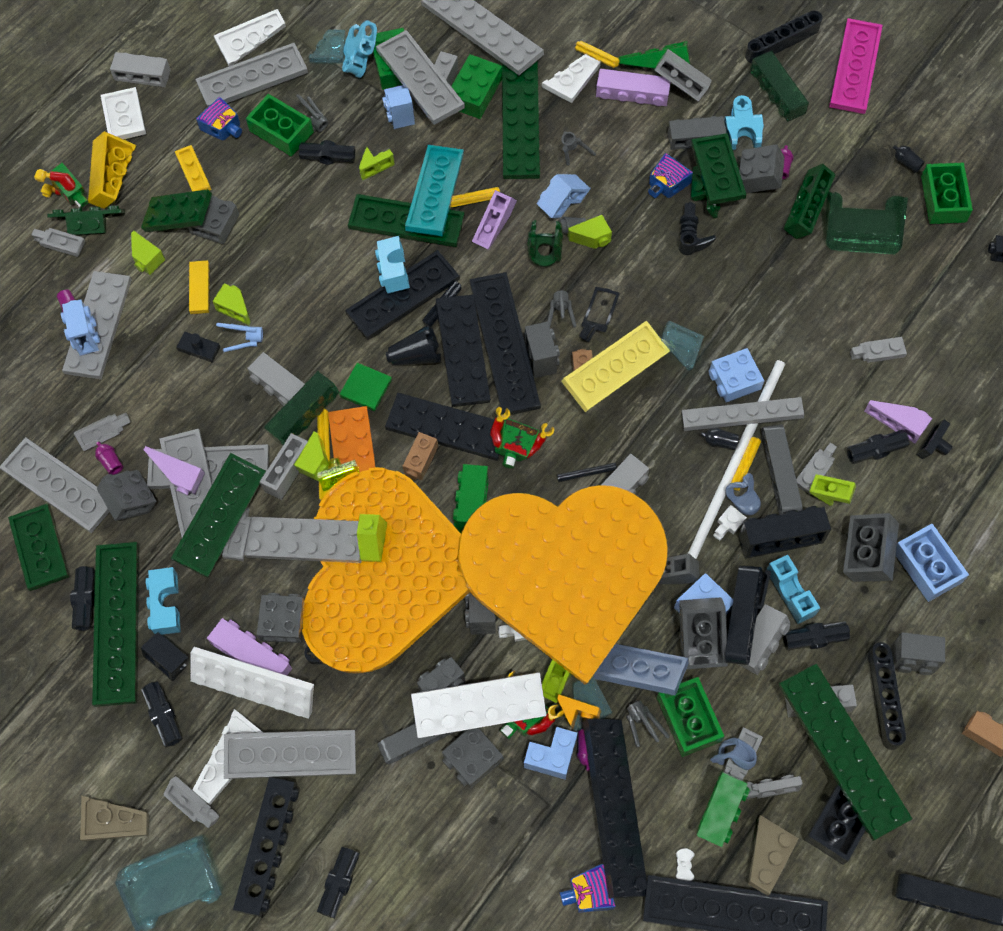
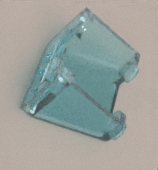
(167, 882)

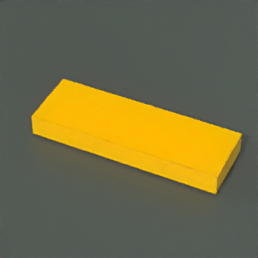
(192, 169)
(199, 287)

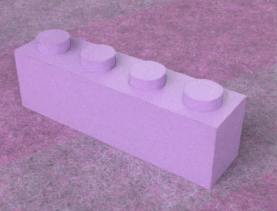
(633, 87)
(244, 648)

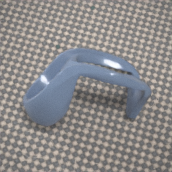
(748, 502)
(742, 755)

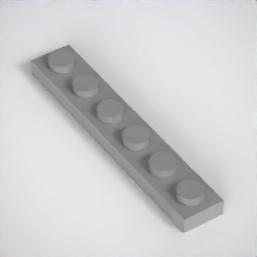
(743, 414)

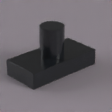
(198, 347)
(935, 441)

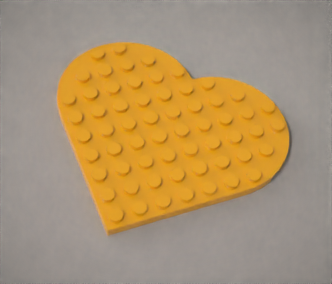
(566, 571)
(374, 611)

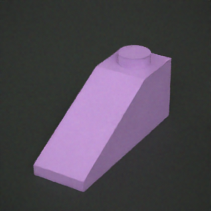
(494, 219)
(900, 417)
(181, 474)

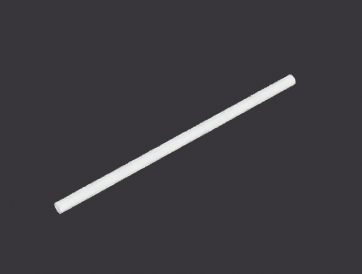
(733, 465)

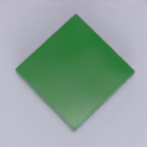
(365, 387)

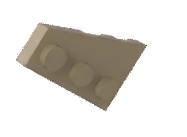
(109, 821)
(770, 854)

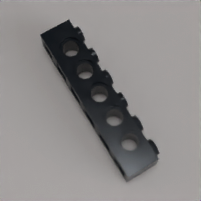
(244, 901)

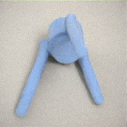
(254, 334)

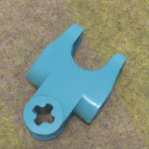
(358, 48)
(744, 122)

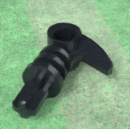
(689, 234)

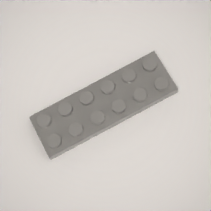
(252, 75)
(420, 77)
(106, 301)
(190, 449)
(216, 458)
(56, 484)
(303, 539)
(289, 754)

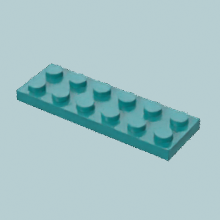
(434, 190)

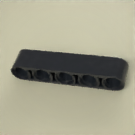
(785, 35)
(743, 615)
(883, 705)
(950, 899)

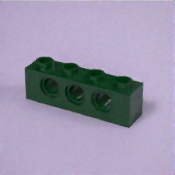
(809, 201)

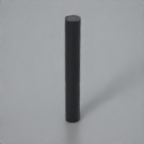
(586, 472)

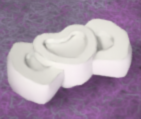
(684, 865)

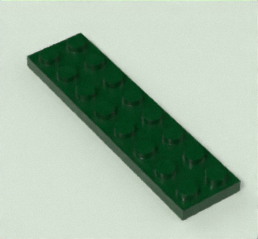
(521, 124)
(115, 625)
(845, 752)

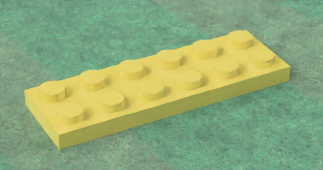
(615, 366)

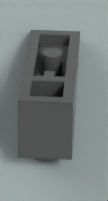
(680, 570)

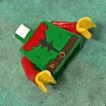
(62, 184)
(516, 439)
(531, 726)

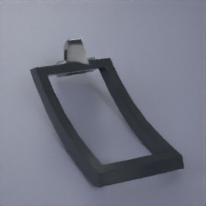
(597, 326)

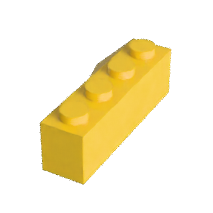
(108, 167)

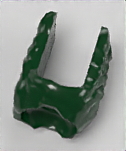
(536, 240)

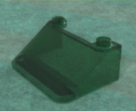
(865, 228)

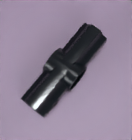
(327, 152)
(877, 446)
(83, 598)
(816, 636)
(161, 714)
(338, 882)

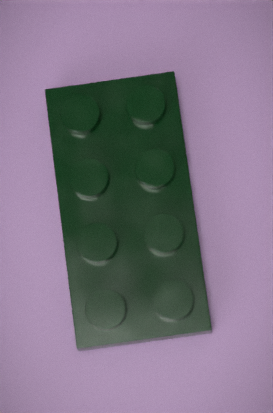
(718, 169)
(176, 210)
(38, 547)

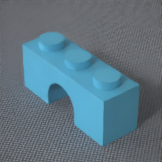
(391, 265)
(784, 577)
(160, 585)

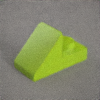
(372, 165)
(832, 489)
(554, 681)

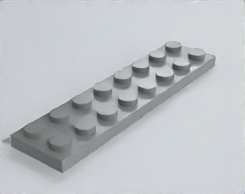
(487, 32)

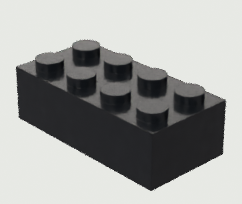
(784, 532)
(836, 828)

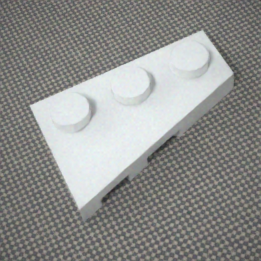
(573, 79)

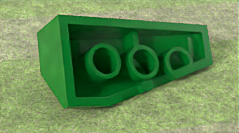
(652, 56)

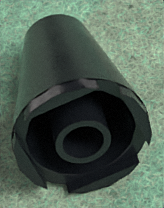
(416, 348)

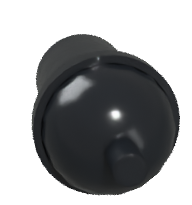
(908, 158)
(721, 438)

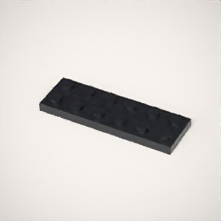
(383, 309)
(462, 350)
(447, 424)

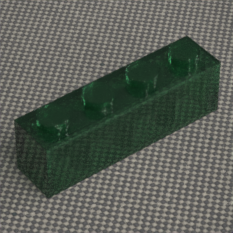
(779, 86)
(302, 408)

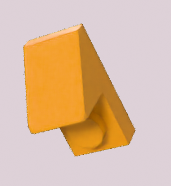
(573, 707)

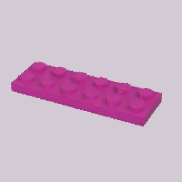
(856, 66)

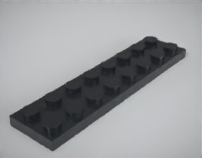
(505, 344)
(615, 808)
(728, 908)

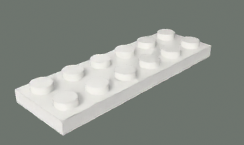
(251, 682)
(478, 705)

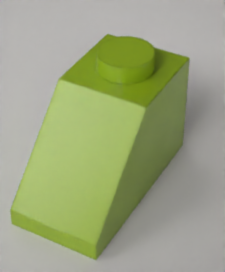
(591, 233)
(145, 254)
(231, 303)
(312, 458)
(371, 537)

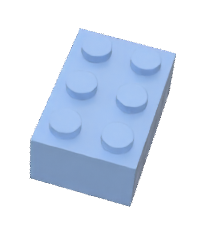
(930, 562)

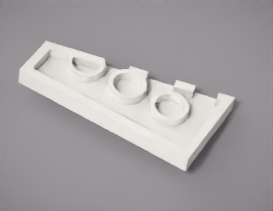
(246, 37)
(211, 779)

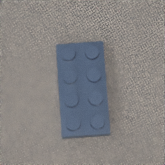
(643, 669)

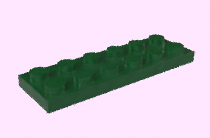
(390, 217)
(218, 515)

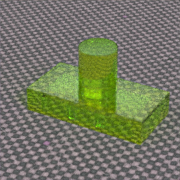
(336, 472)

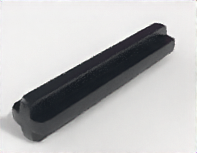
(432, 316)

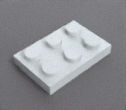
(123, 113)

